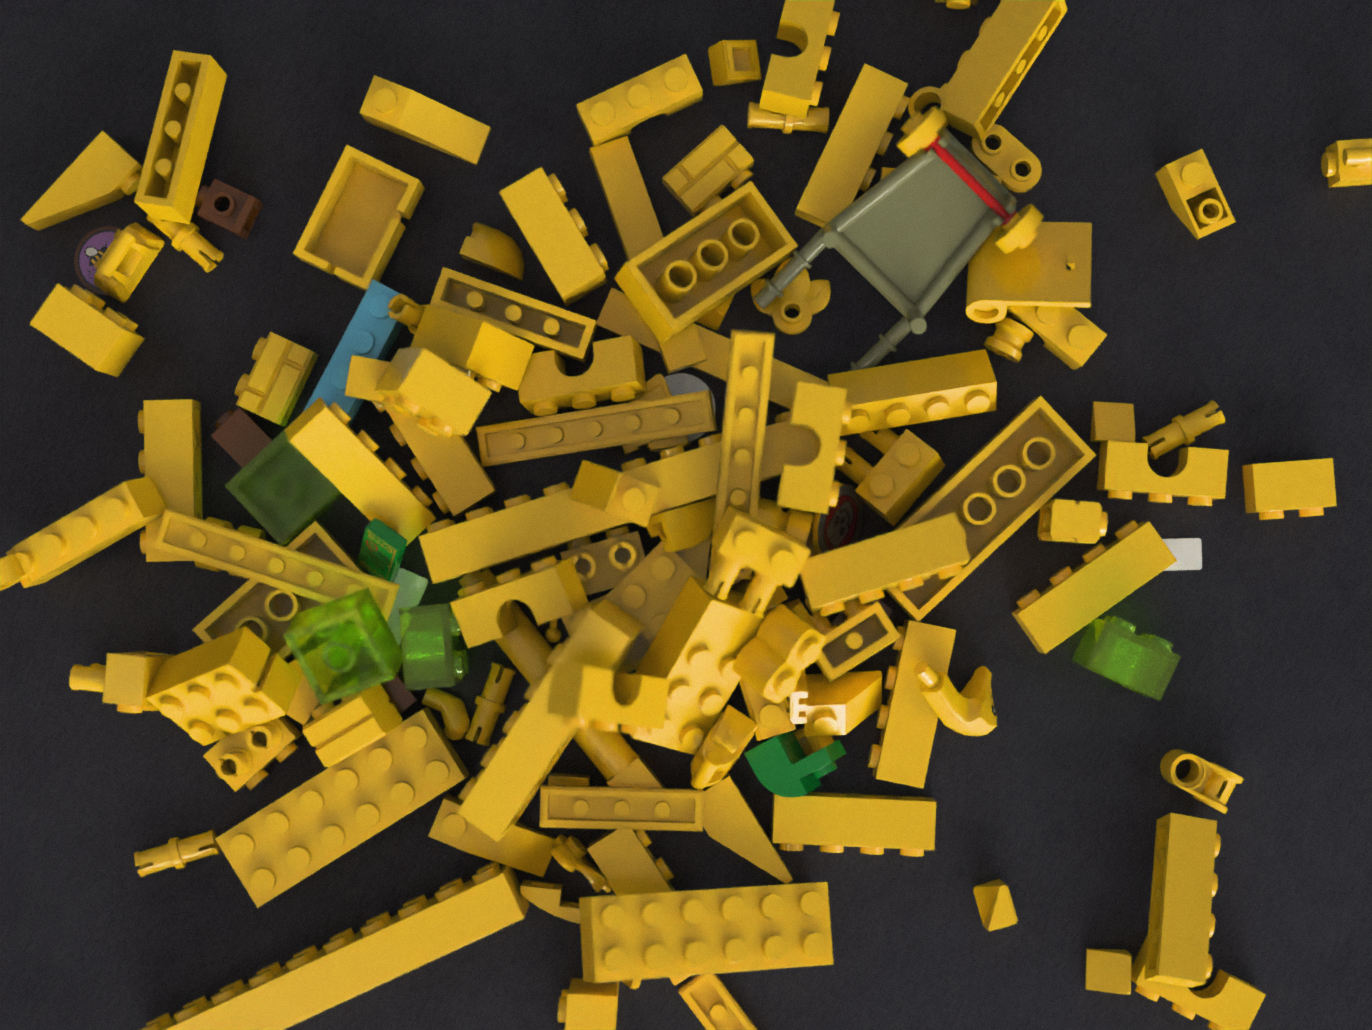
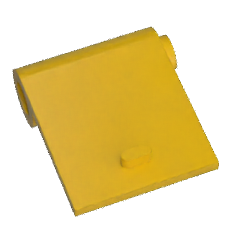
(1031, 274)

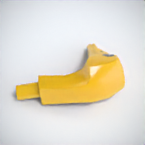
(965, 713)

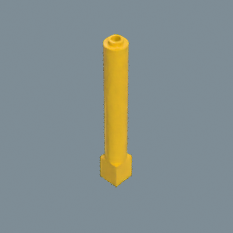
(605, 748)

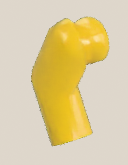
(452, 711)

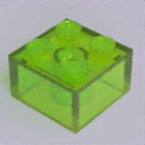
(283, 490)
(344, 646)
(431, 647)
(1126, 658)

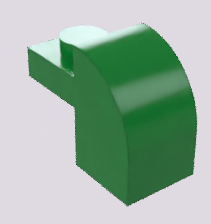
(786, 769)

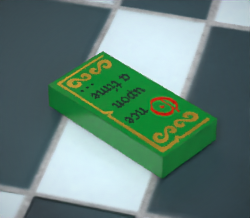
(381, 550)

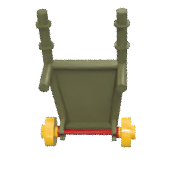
(917, 228)

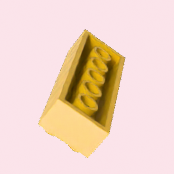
(998, 492)
(537, 739)
(342, 807)
(705, 931)

